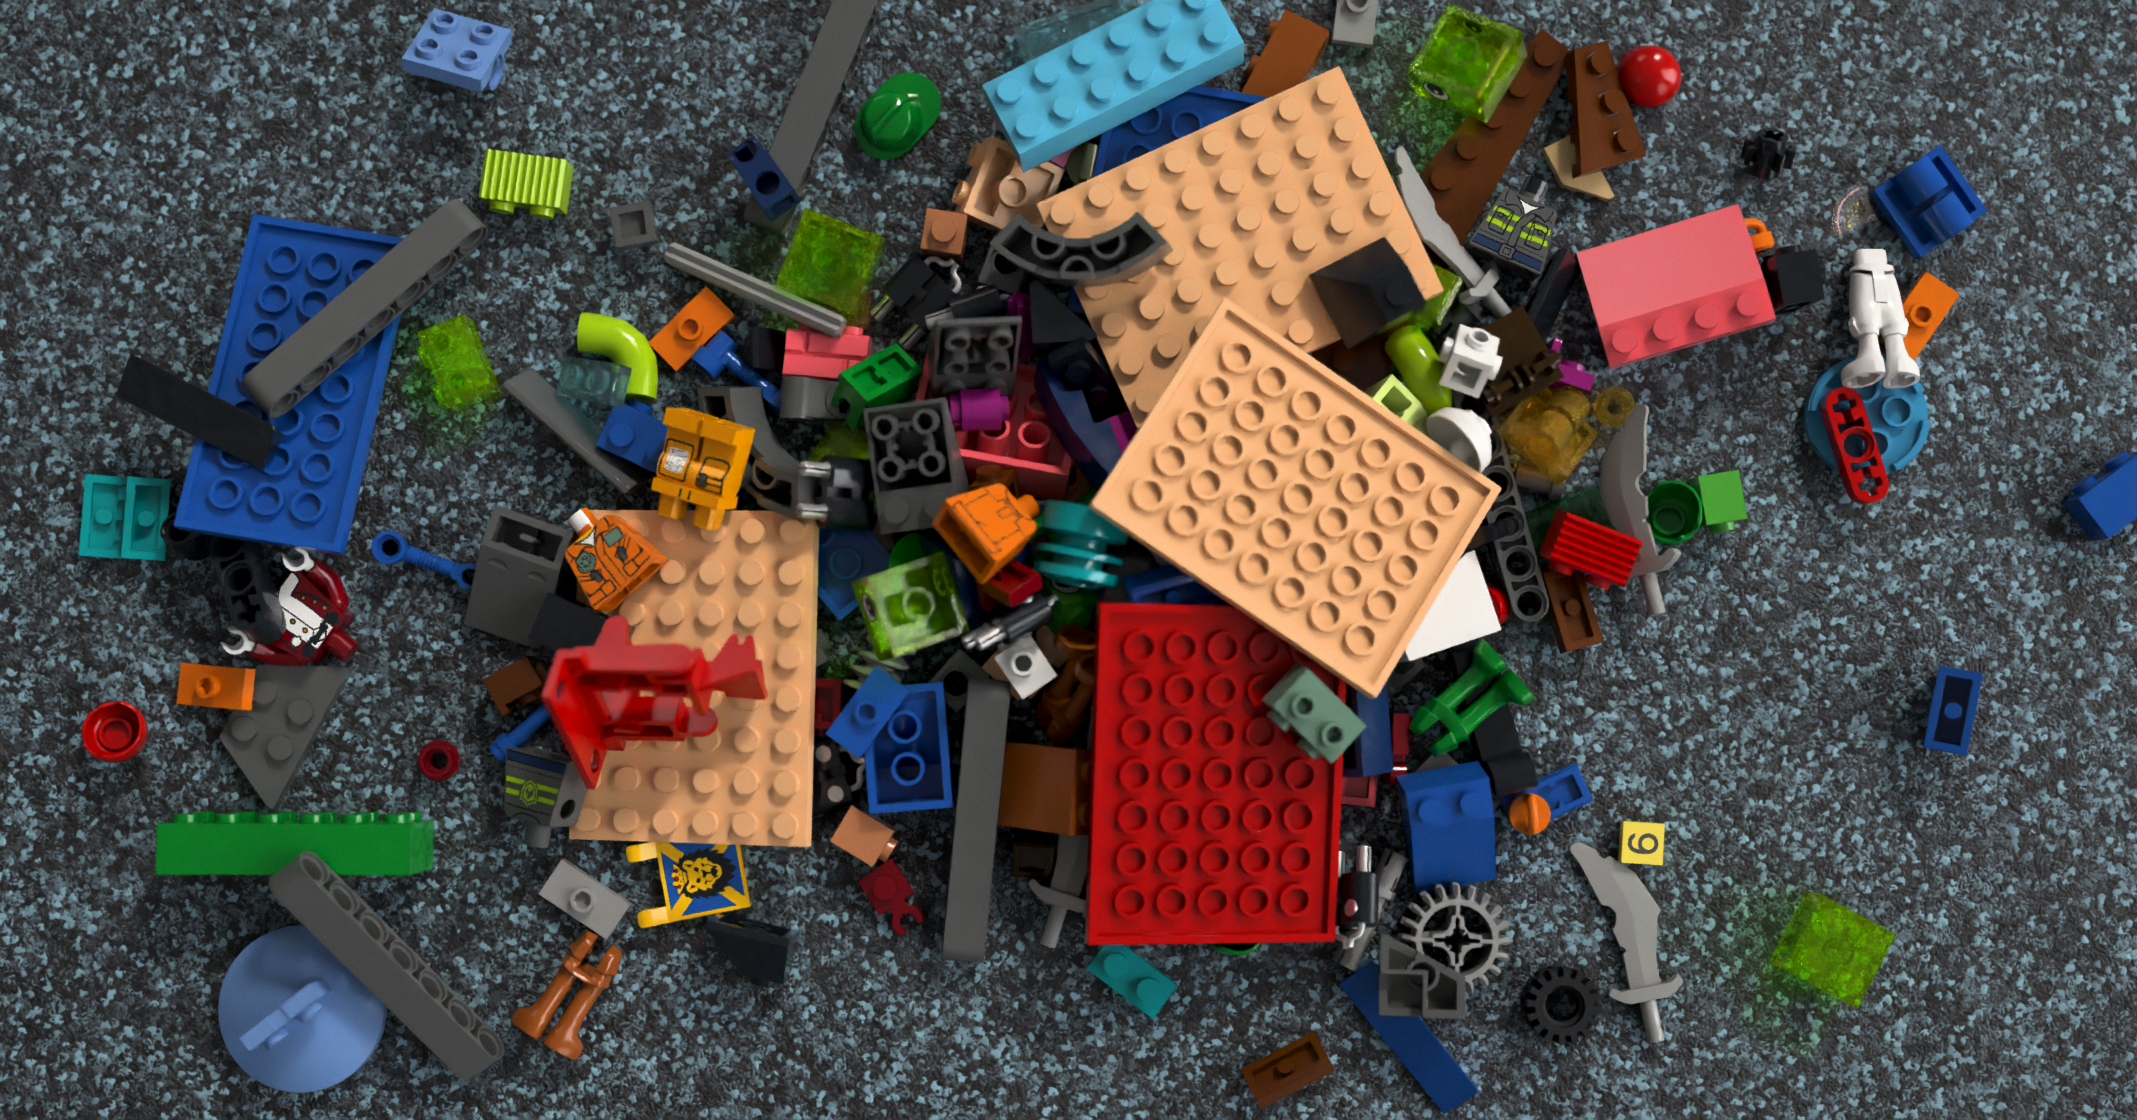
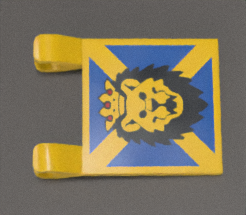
(694, 880)

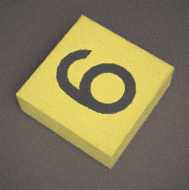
(1641, 842)

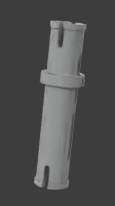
(1389, 872)

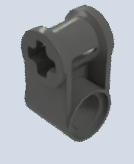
(810, 400)

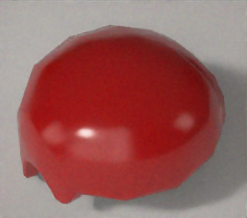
(1649, 75)
(114, 732)

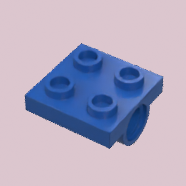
(1928, 202)

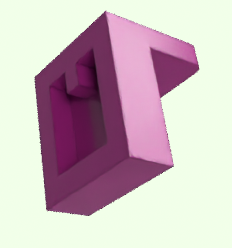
(1573, 372)

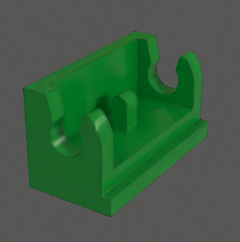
(876, 382)

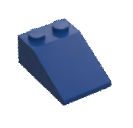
(912, 755)
(1448, 825)

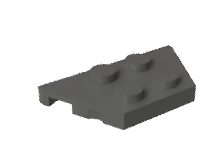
(283, 724)

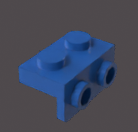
(634, 434)

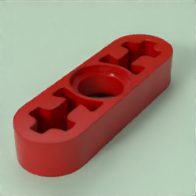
(1864, 431)

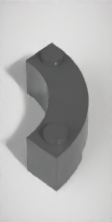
(1083, 261)
(770, 471)

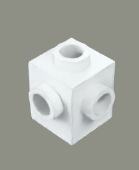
(1469, 360)

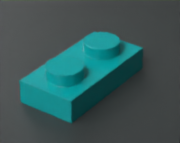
(1132, 977)

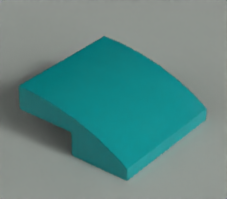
(124, 517)

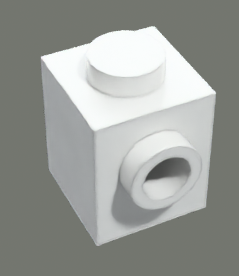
(1025, 666)

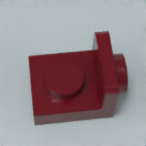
(1009, 586)
(827, 703)

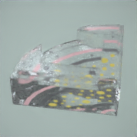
(1852, 210)

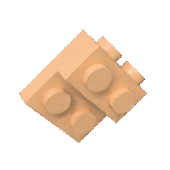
(1000, 189)

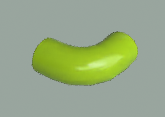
(623, 346)
(1419, 367)

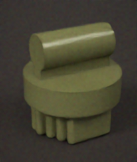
(1082, 163)

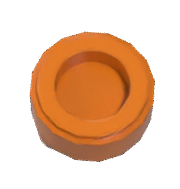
(1763, 240)
(1528, 813)

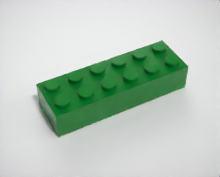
(262, 846)

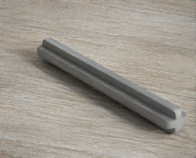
(755, 290)

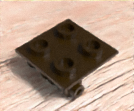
(1525, 363)

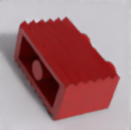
(1589, 548)

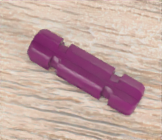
(1019, 305)

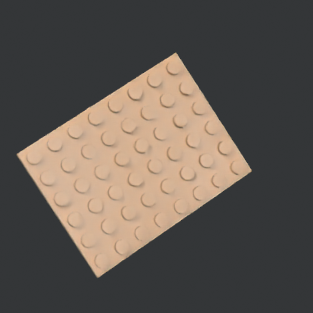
(1248, 219)
(1296, 498)
(756, 769)

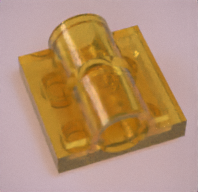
(1551, 430)

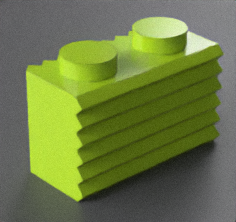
(525, 182)

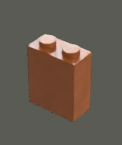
(1046, 788)

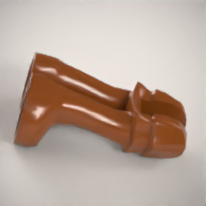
(1060, 706)
(564, 1035)

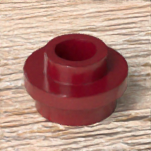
(427, 765)

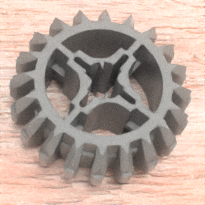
(1453, 918)

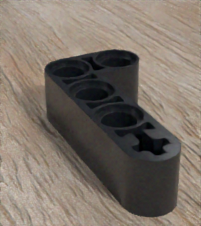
(234, 573)
(1496, 738)

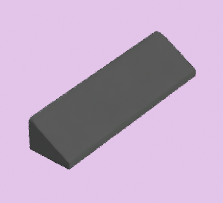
(575, 430)

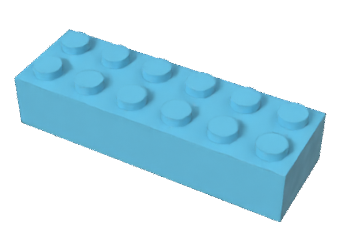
(1111, 76)

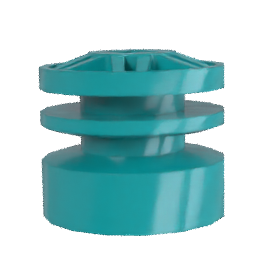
(1079, 546)

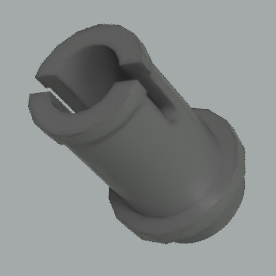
(1462, 314)
(1532, 480)

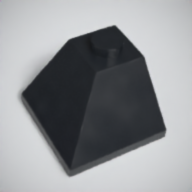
(1368, 292)
(755, 947)

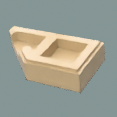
(1560, 159)

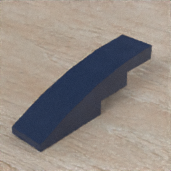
(1087, 443)

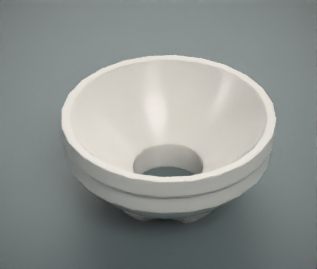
(1462, 435)

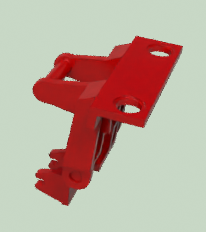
(603, 721)

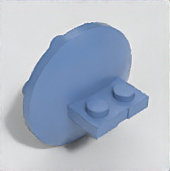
(297, 1013)

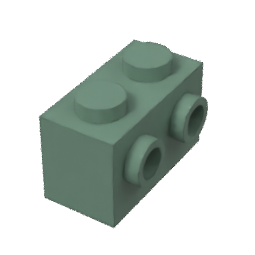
(1313, 714)

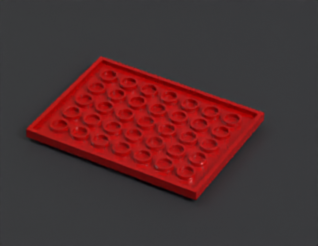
(1197, 799)

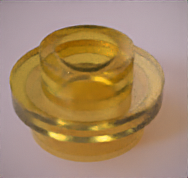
(1616, 394)

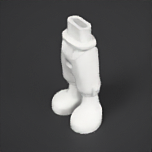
(1877, 310)

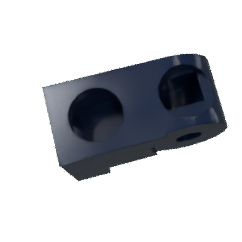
(763, 178)

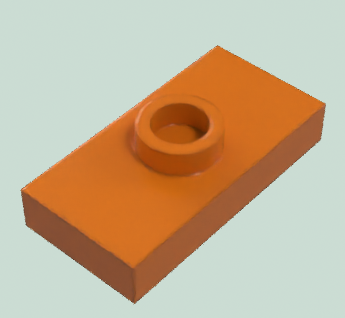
(1924, 309)
(691, 329)
(216, 686)

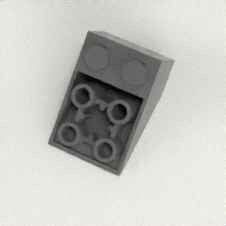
(973, 355)
(913, 462)
(515, 572)

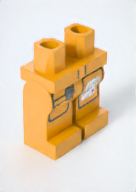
(701, 465)

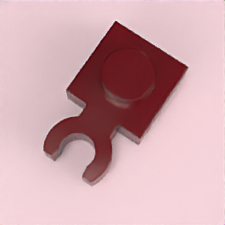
(1401, 740)
(886, 890)

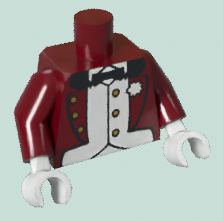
(314, 615)

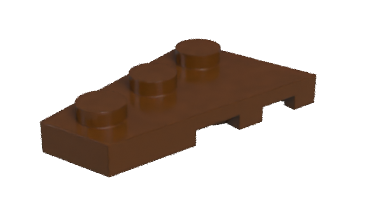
(1602, 117)

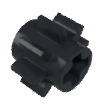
(1768, 153)

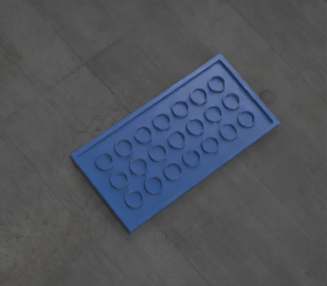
(317, 470)

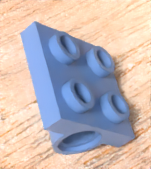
(458, 51)

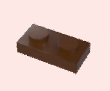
(1571, 611)
(1287, 1069)

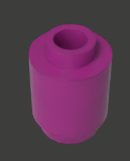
(978, 409)

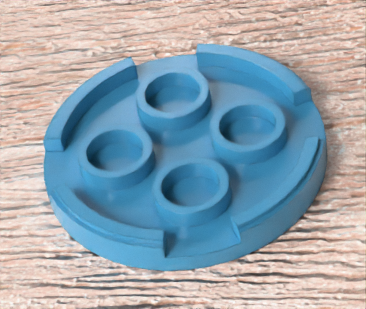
(1895, 417)

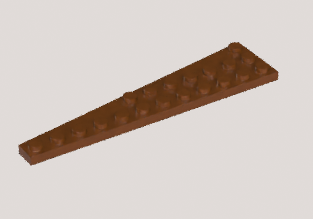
(1461, 183)

